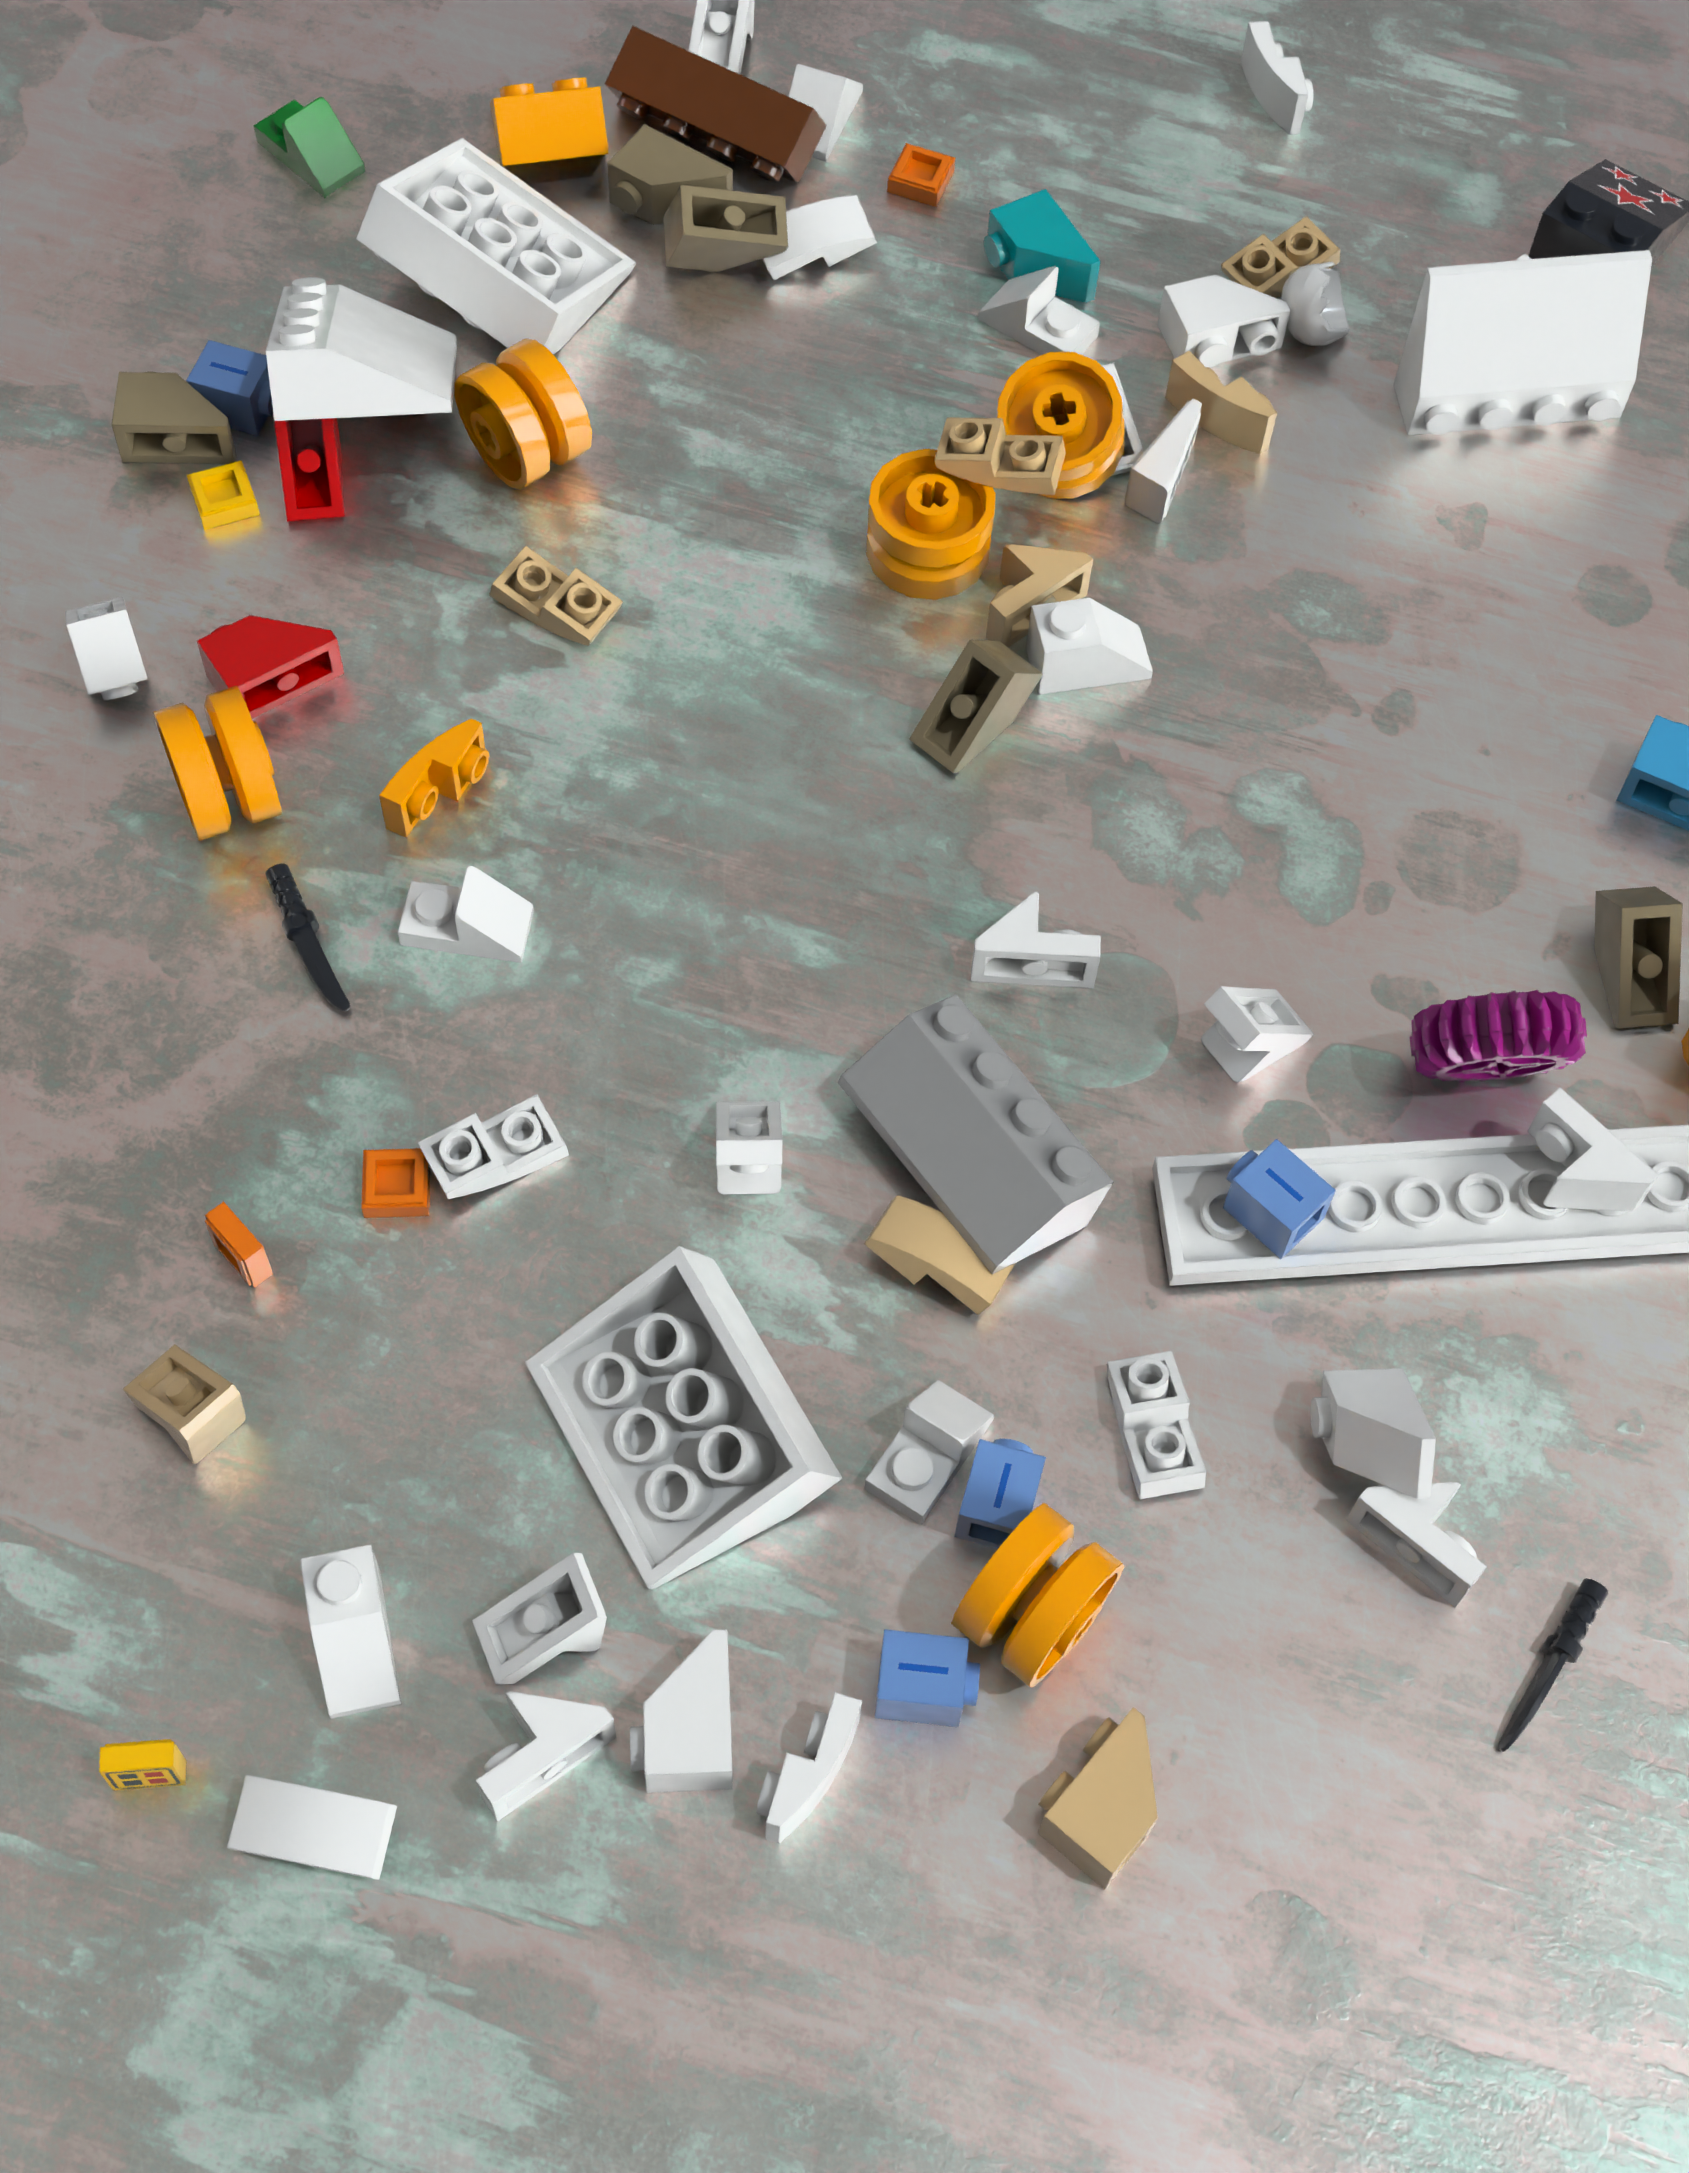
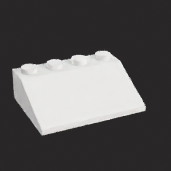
(492, 247)
(1523, 342)
(354, 357)
(681, 1418)

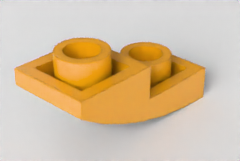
(438, 768)

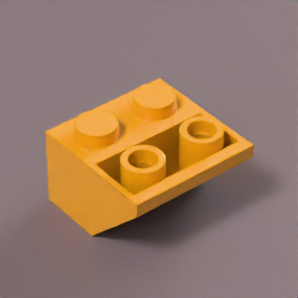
(548, 124)

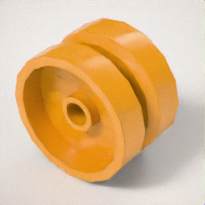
(1069, 399)
(523, 413)
(927, 527)
(221, 762)
(1028, 1588)

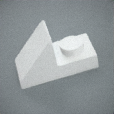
(722, 31)
(1036, 318)
(469, 920)
(1019, 954)
(1252, 1030)
(748, 1147)
(1599, 1166)
(928, 1450)
(1407, 1533)
(542, 1620)
(560, 1739)

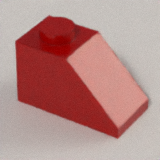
(311, 468)
(269, 660)

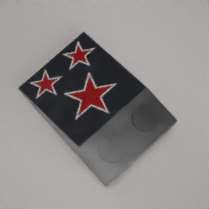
(1609, 213)

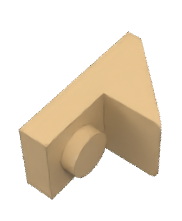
(1030, 579)
(188, 1401)

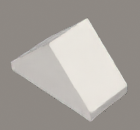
(831, 98)

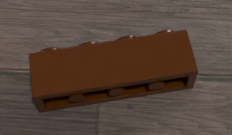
(715, 105)

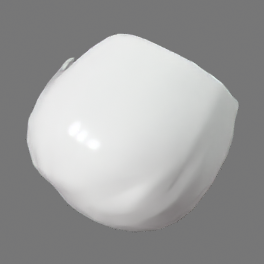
(1315, 305)

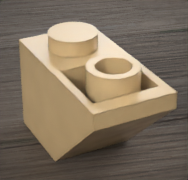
(1108, 1806)

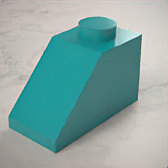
(1036, 236)

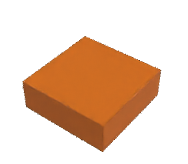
(921, 175)
(395, 1183)
(238, 1245)

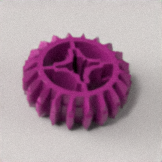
(1498, 1036)

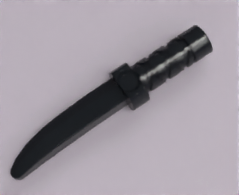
(301, 927)
(1558, 1648)

